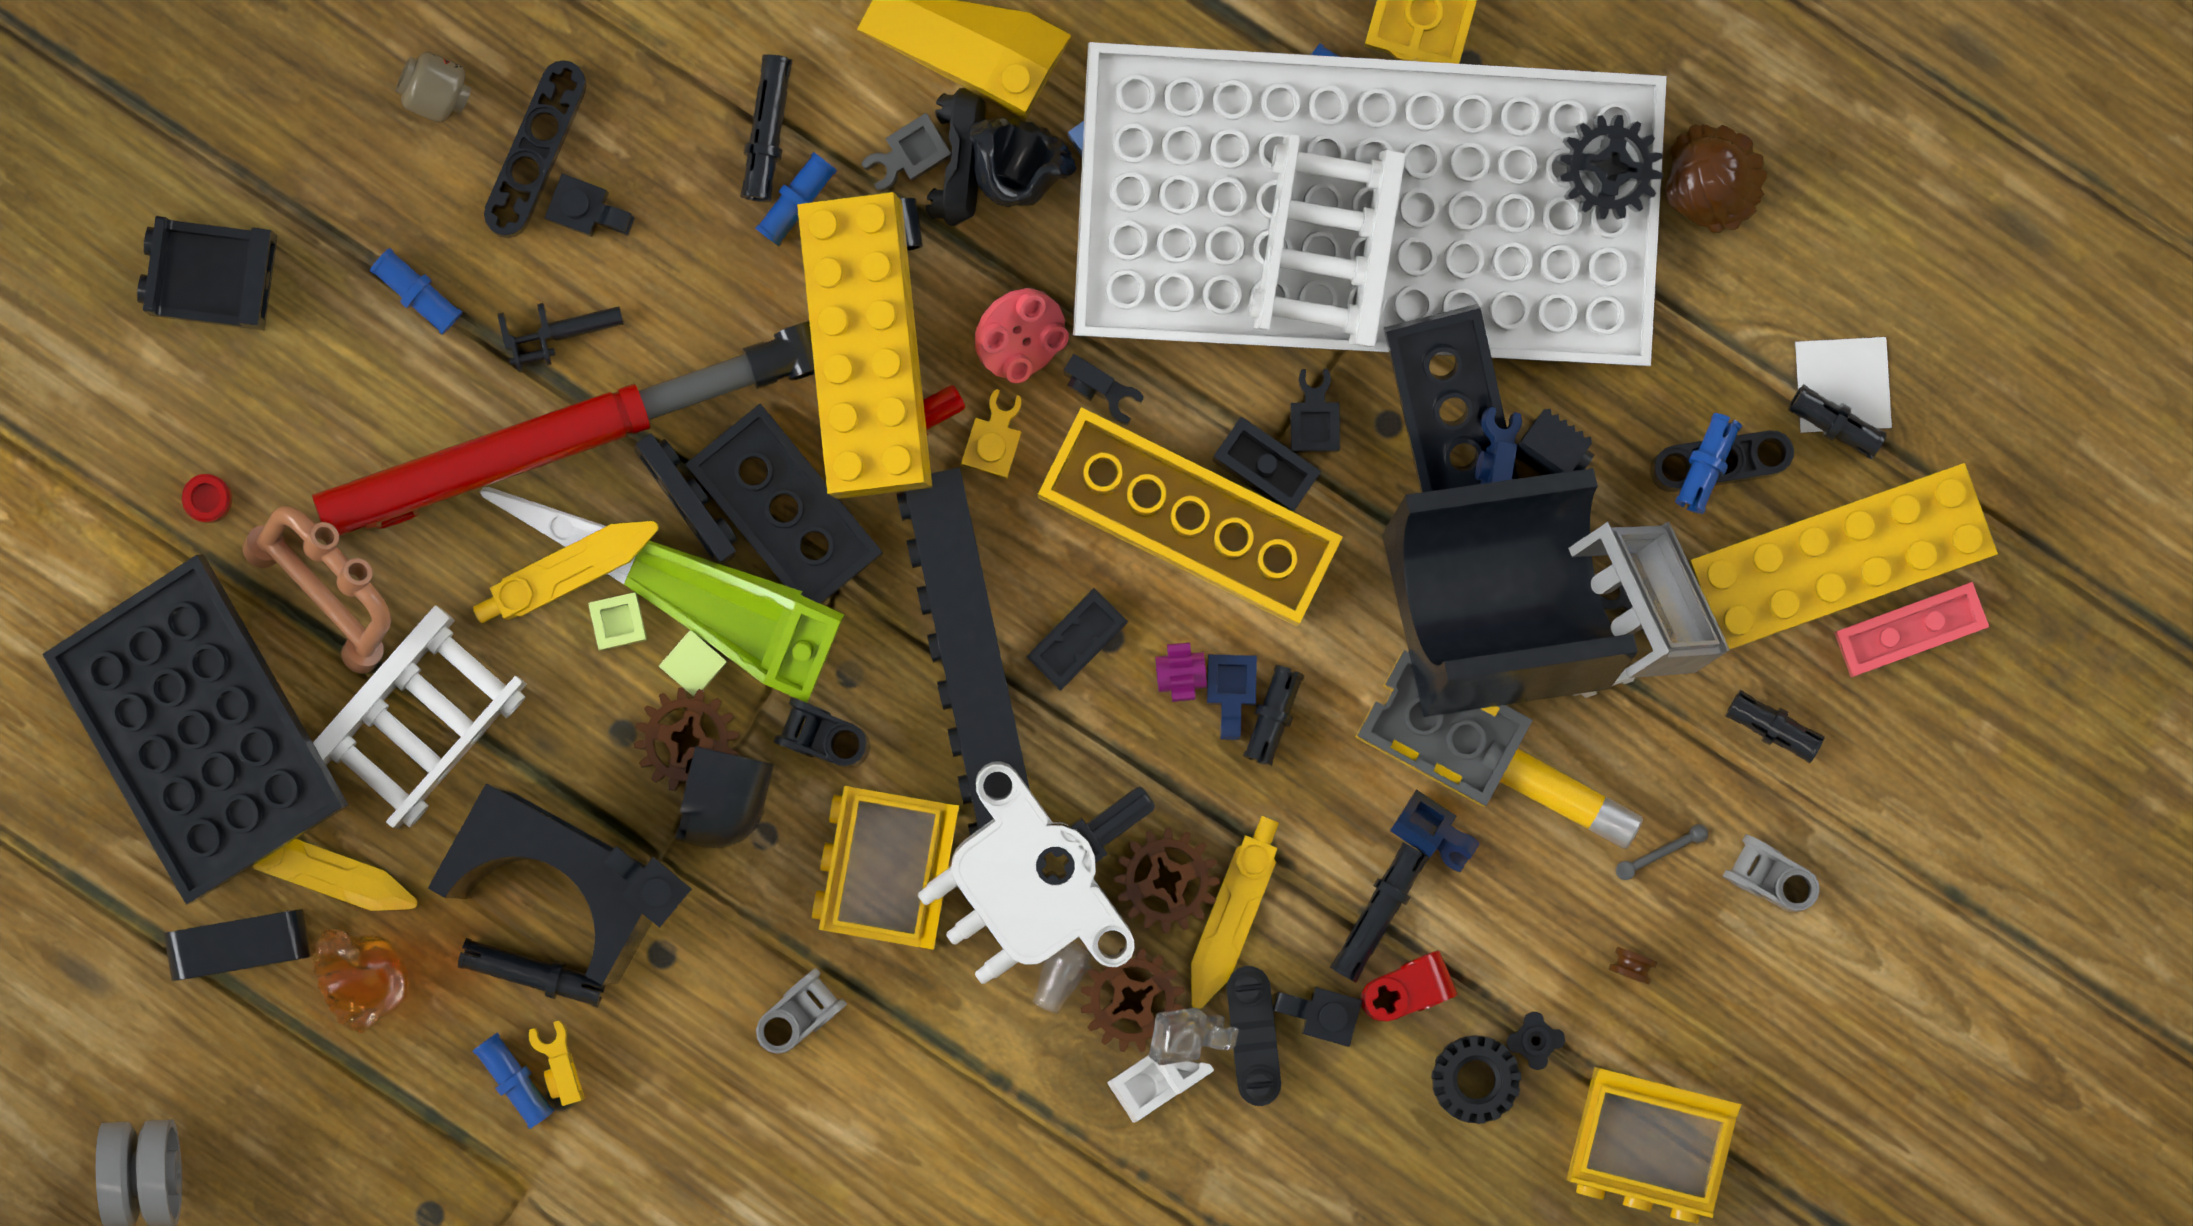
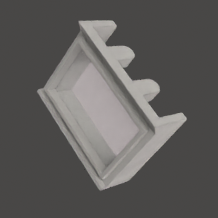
(1662, 594)

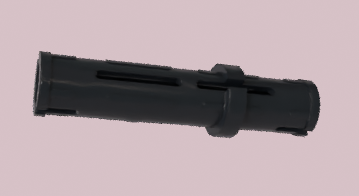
(768, 117)
(1382, 907)
(530, 972)

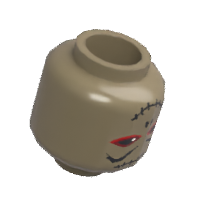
(433, 87)

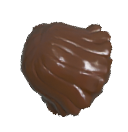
(1715, 177)

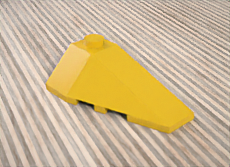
(979, 46)

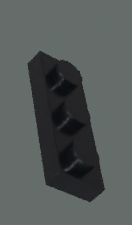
(687, 498)

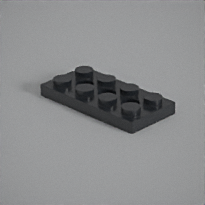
(1422, 392)
(791, 475)

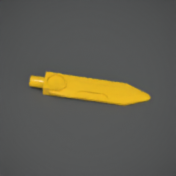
(566, 570)
(337, 877)
(1233, 913)

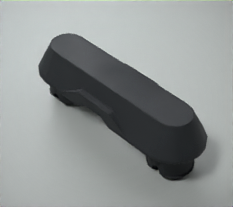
(960, 190)
(1256, 1040)

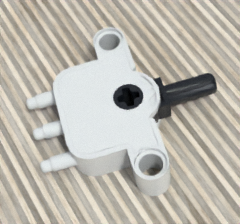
(1013, 896)

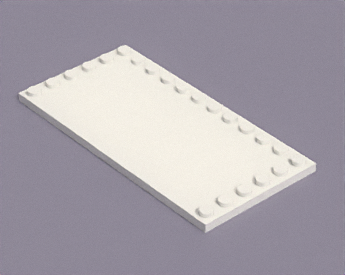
(1187, 192)

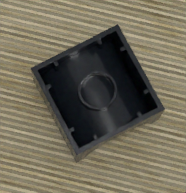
(1497, 598)
(512, 829)

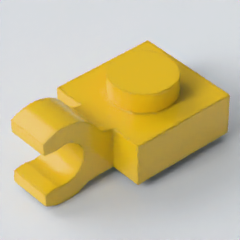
(562, 1078)

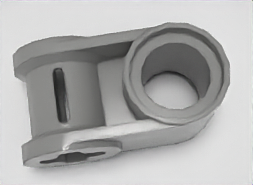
(1770, 874)
(801, 1011)

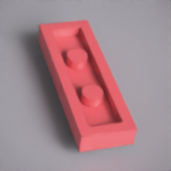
(1911, 629)

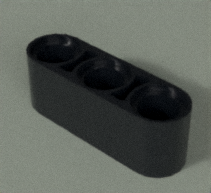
(1745, 457)
(237, 945)

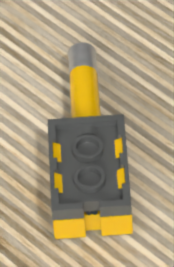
(1479, 750)

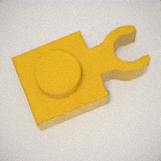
(992, 443)

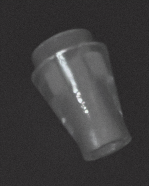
(1061, 976)

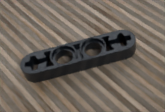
(530, 147)

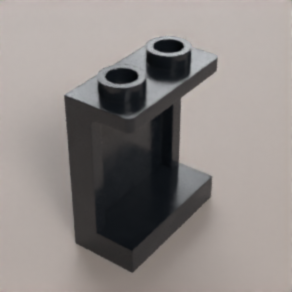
(207, 273)

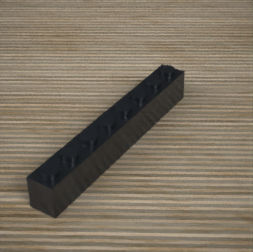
(963, 636)

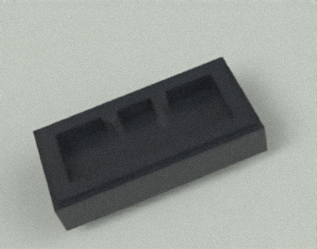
(1077, 639)

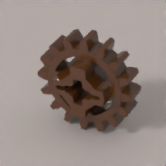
(655, 731)
(1187, 872)
(1119, 980)

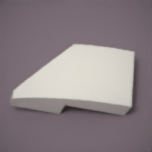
(1149, 1086)

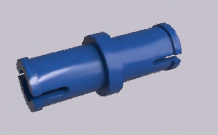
(801, 190)
(415, 291)
(1708, 463)
(513, 1080)

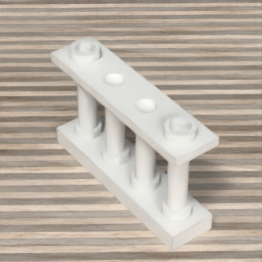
(1365, 271)
(402, 672)

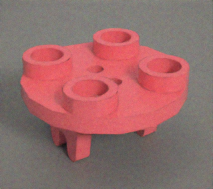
(1036, 319)

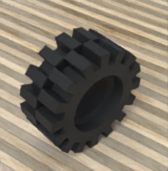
(1505, 1086)

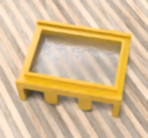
(879, 863)
(1652, 1145)

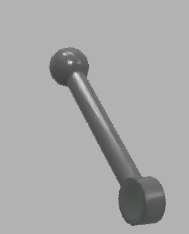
(1697, 834)

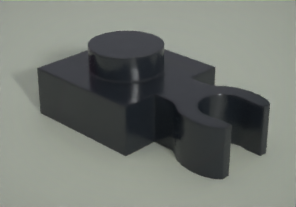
(1315, 422)

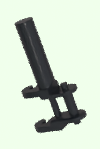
(558, 331)

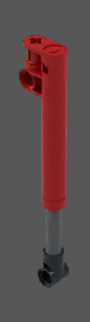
(401, 490)

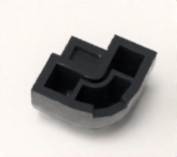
(722, 798)

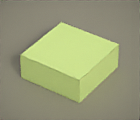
(617, 621)
(693, 663)

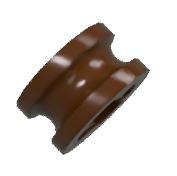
(1633, 965)

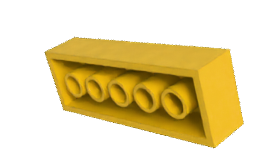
(864, 345)
(1189, 516)
(1845, 556)

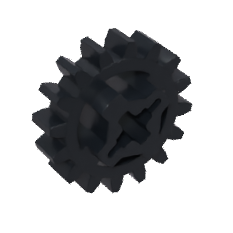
(1612, 145)

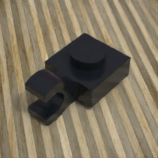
(583, 206)
(1089, 380)
(651, 889)
(1326, 1015)

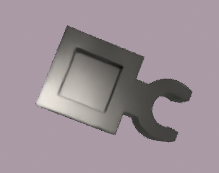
(914, 149)

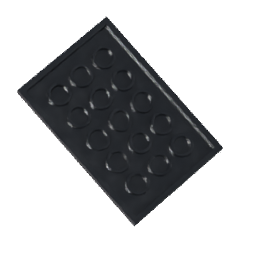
(195, 729)

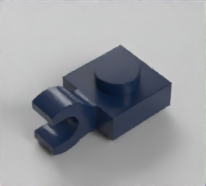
(1499, 458)
(1231, 684)
(1429, 828)

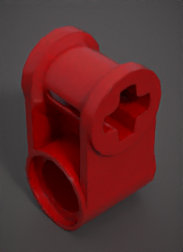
(1416, 987)

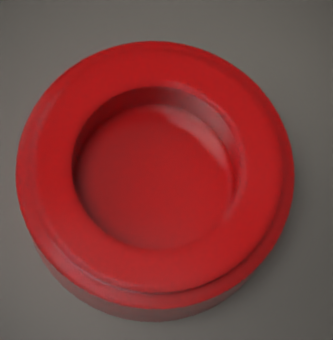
(206, 498)

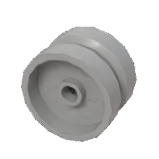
(139, 1173)

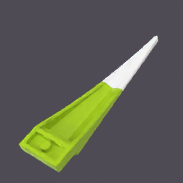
(745, 617)

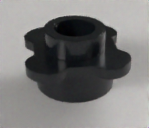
(1535, 1026)

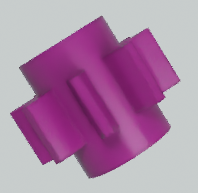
(1181, 672)

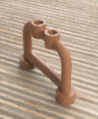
(267, 547)

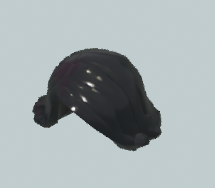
(1017, 160)

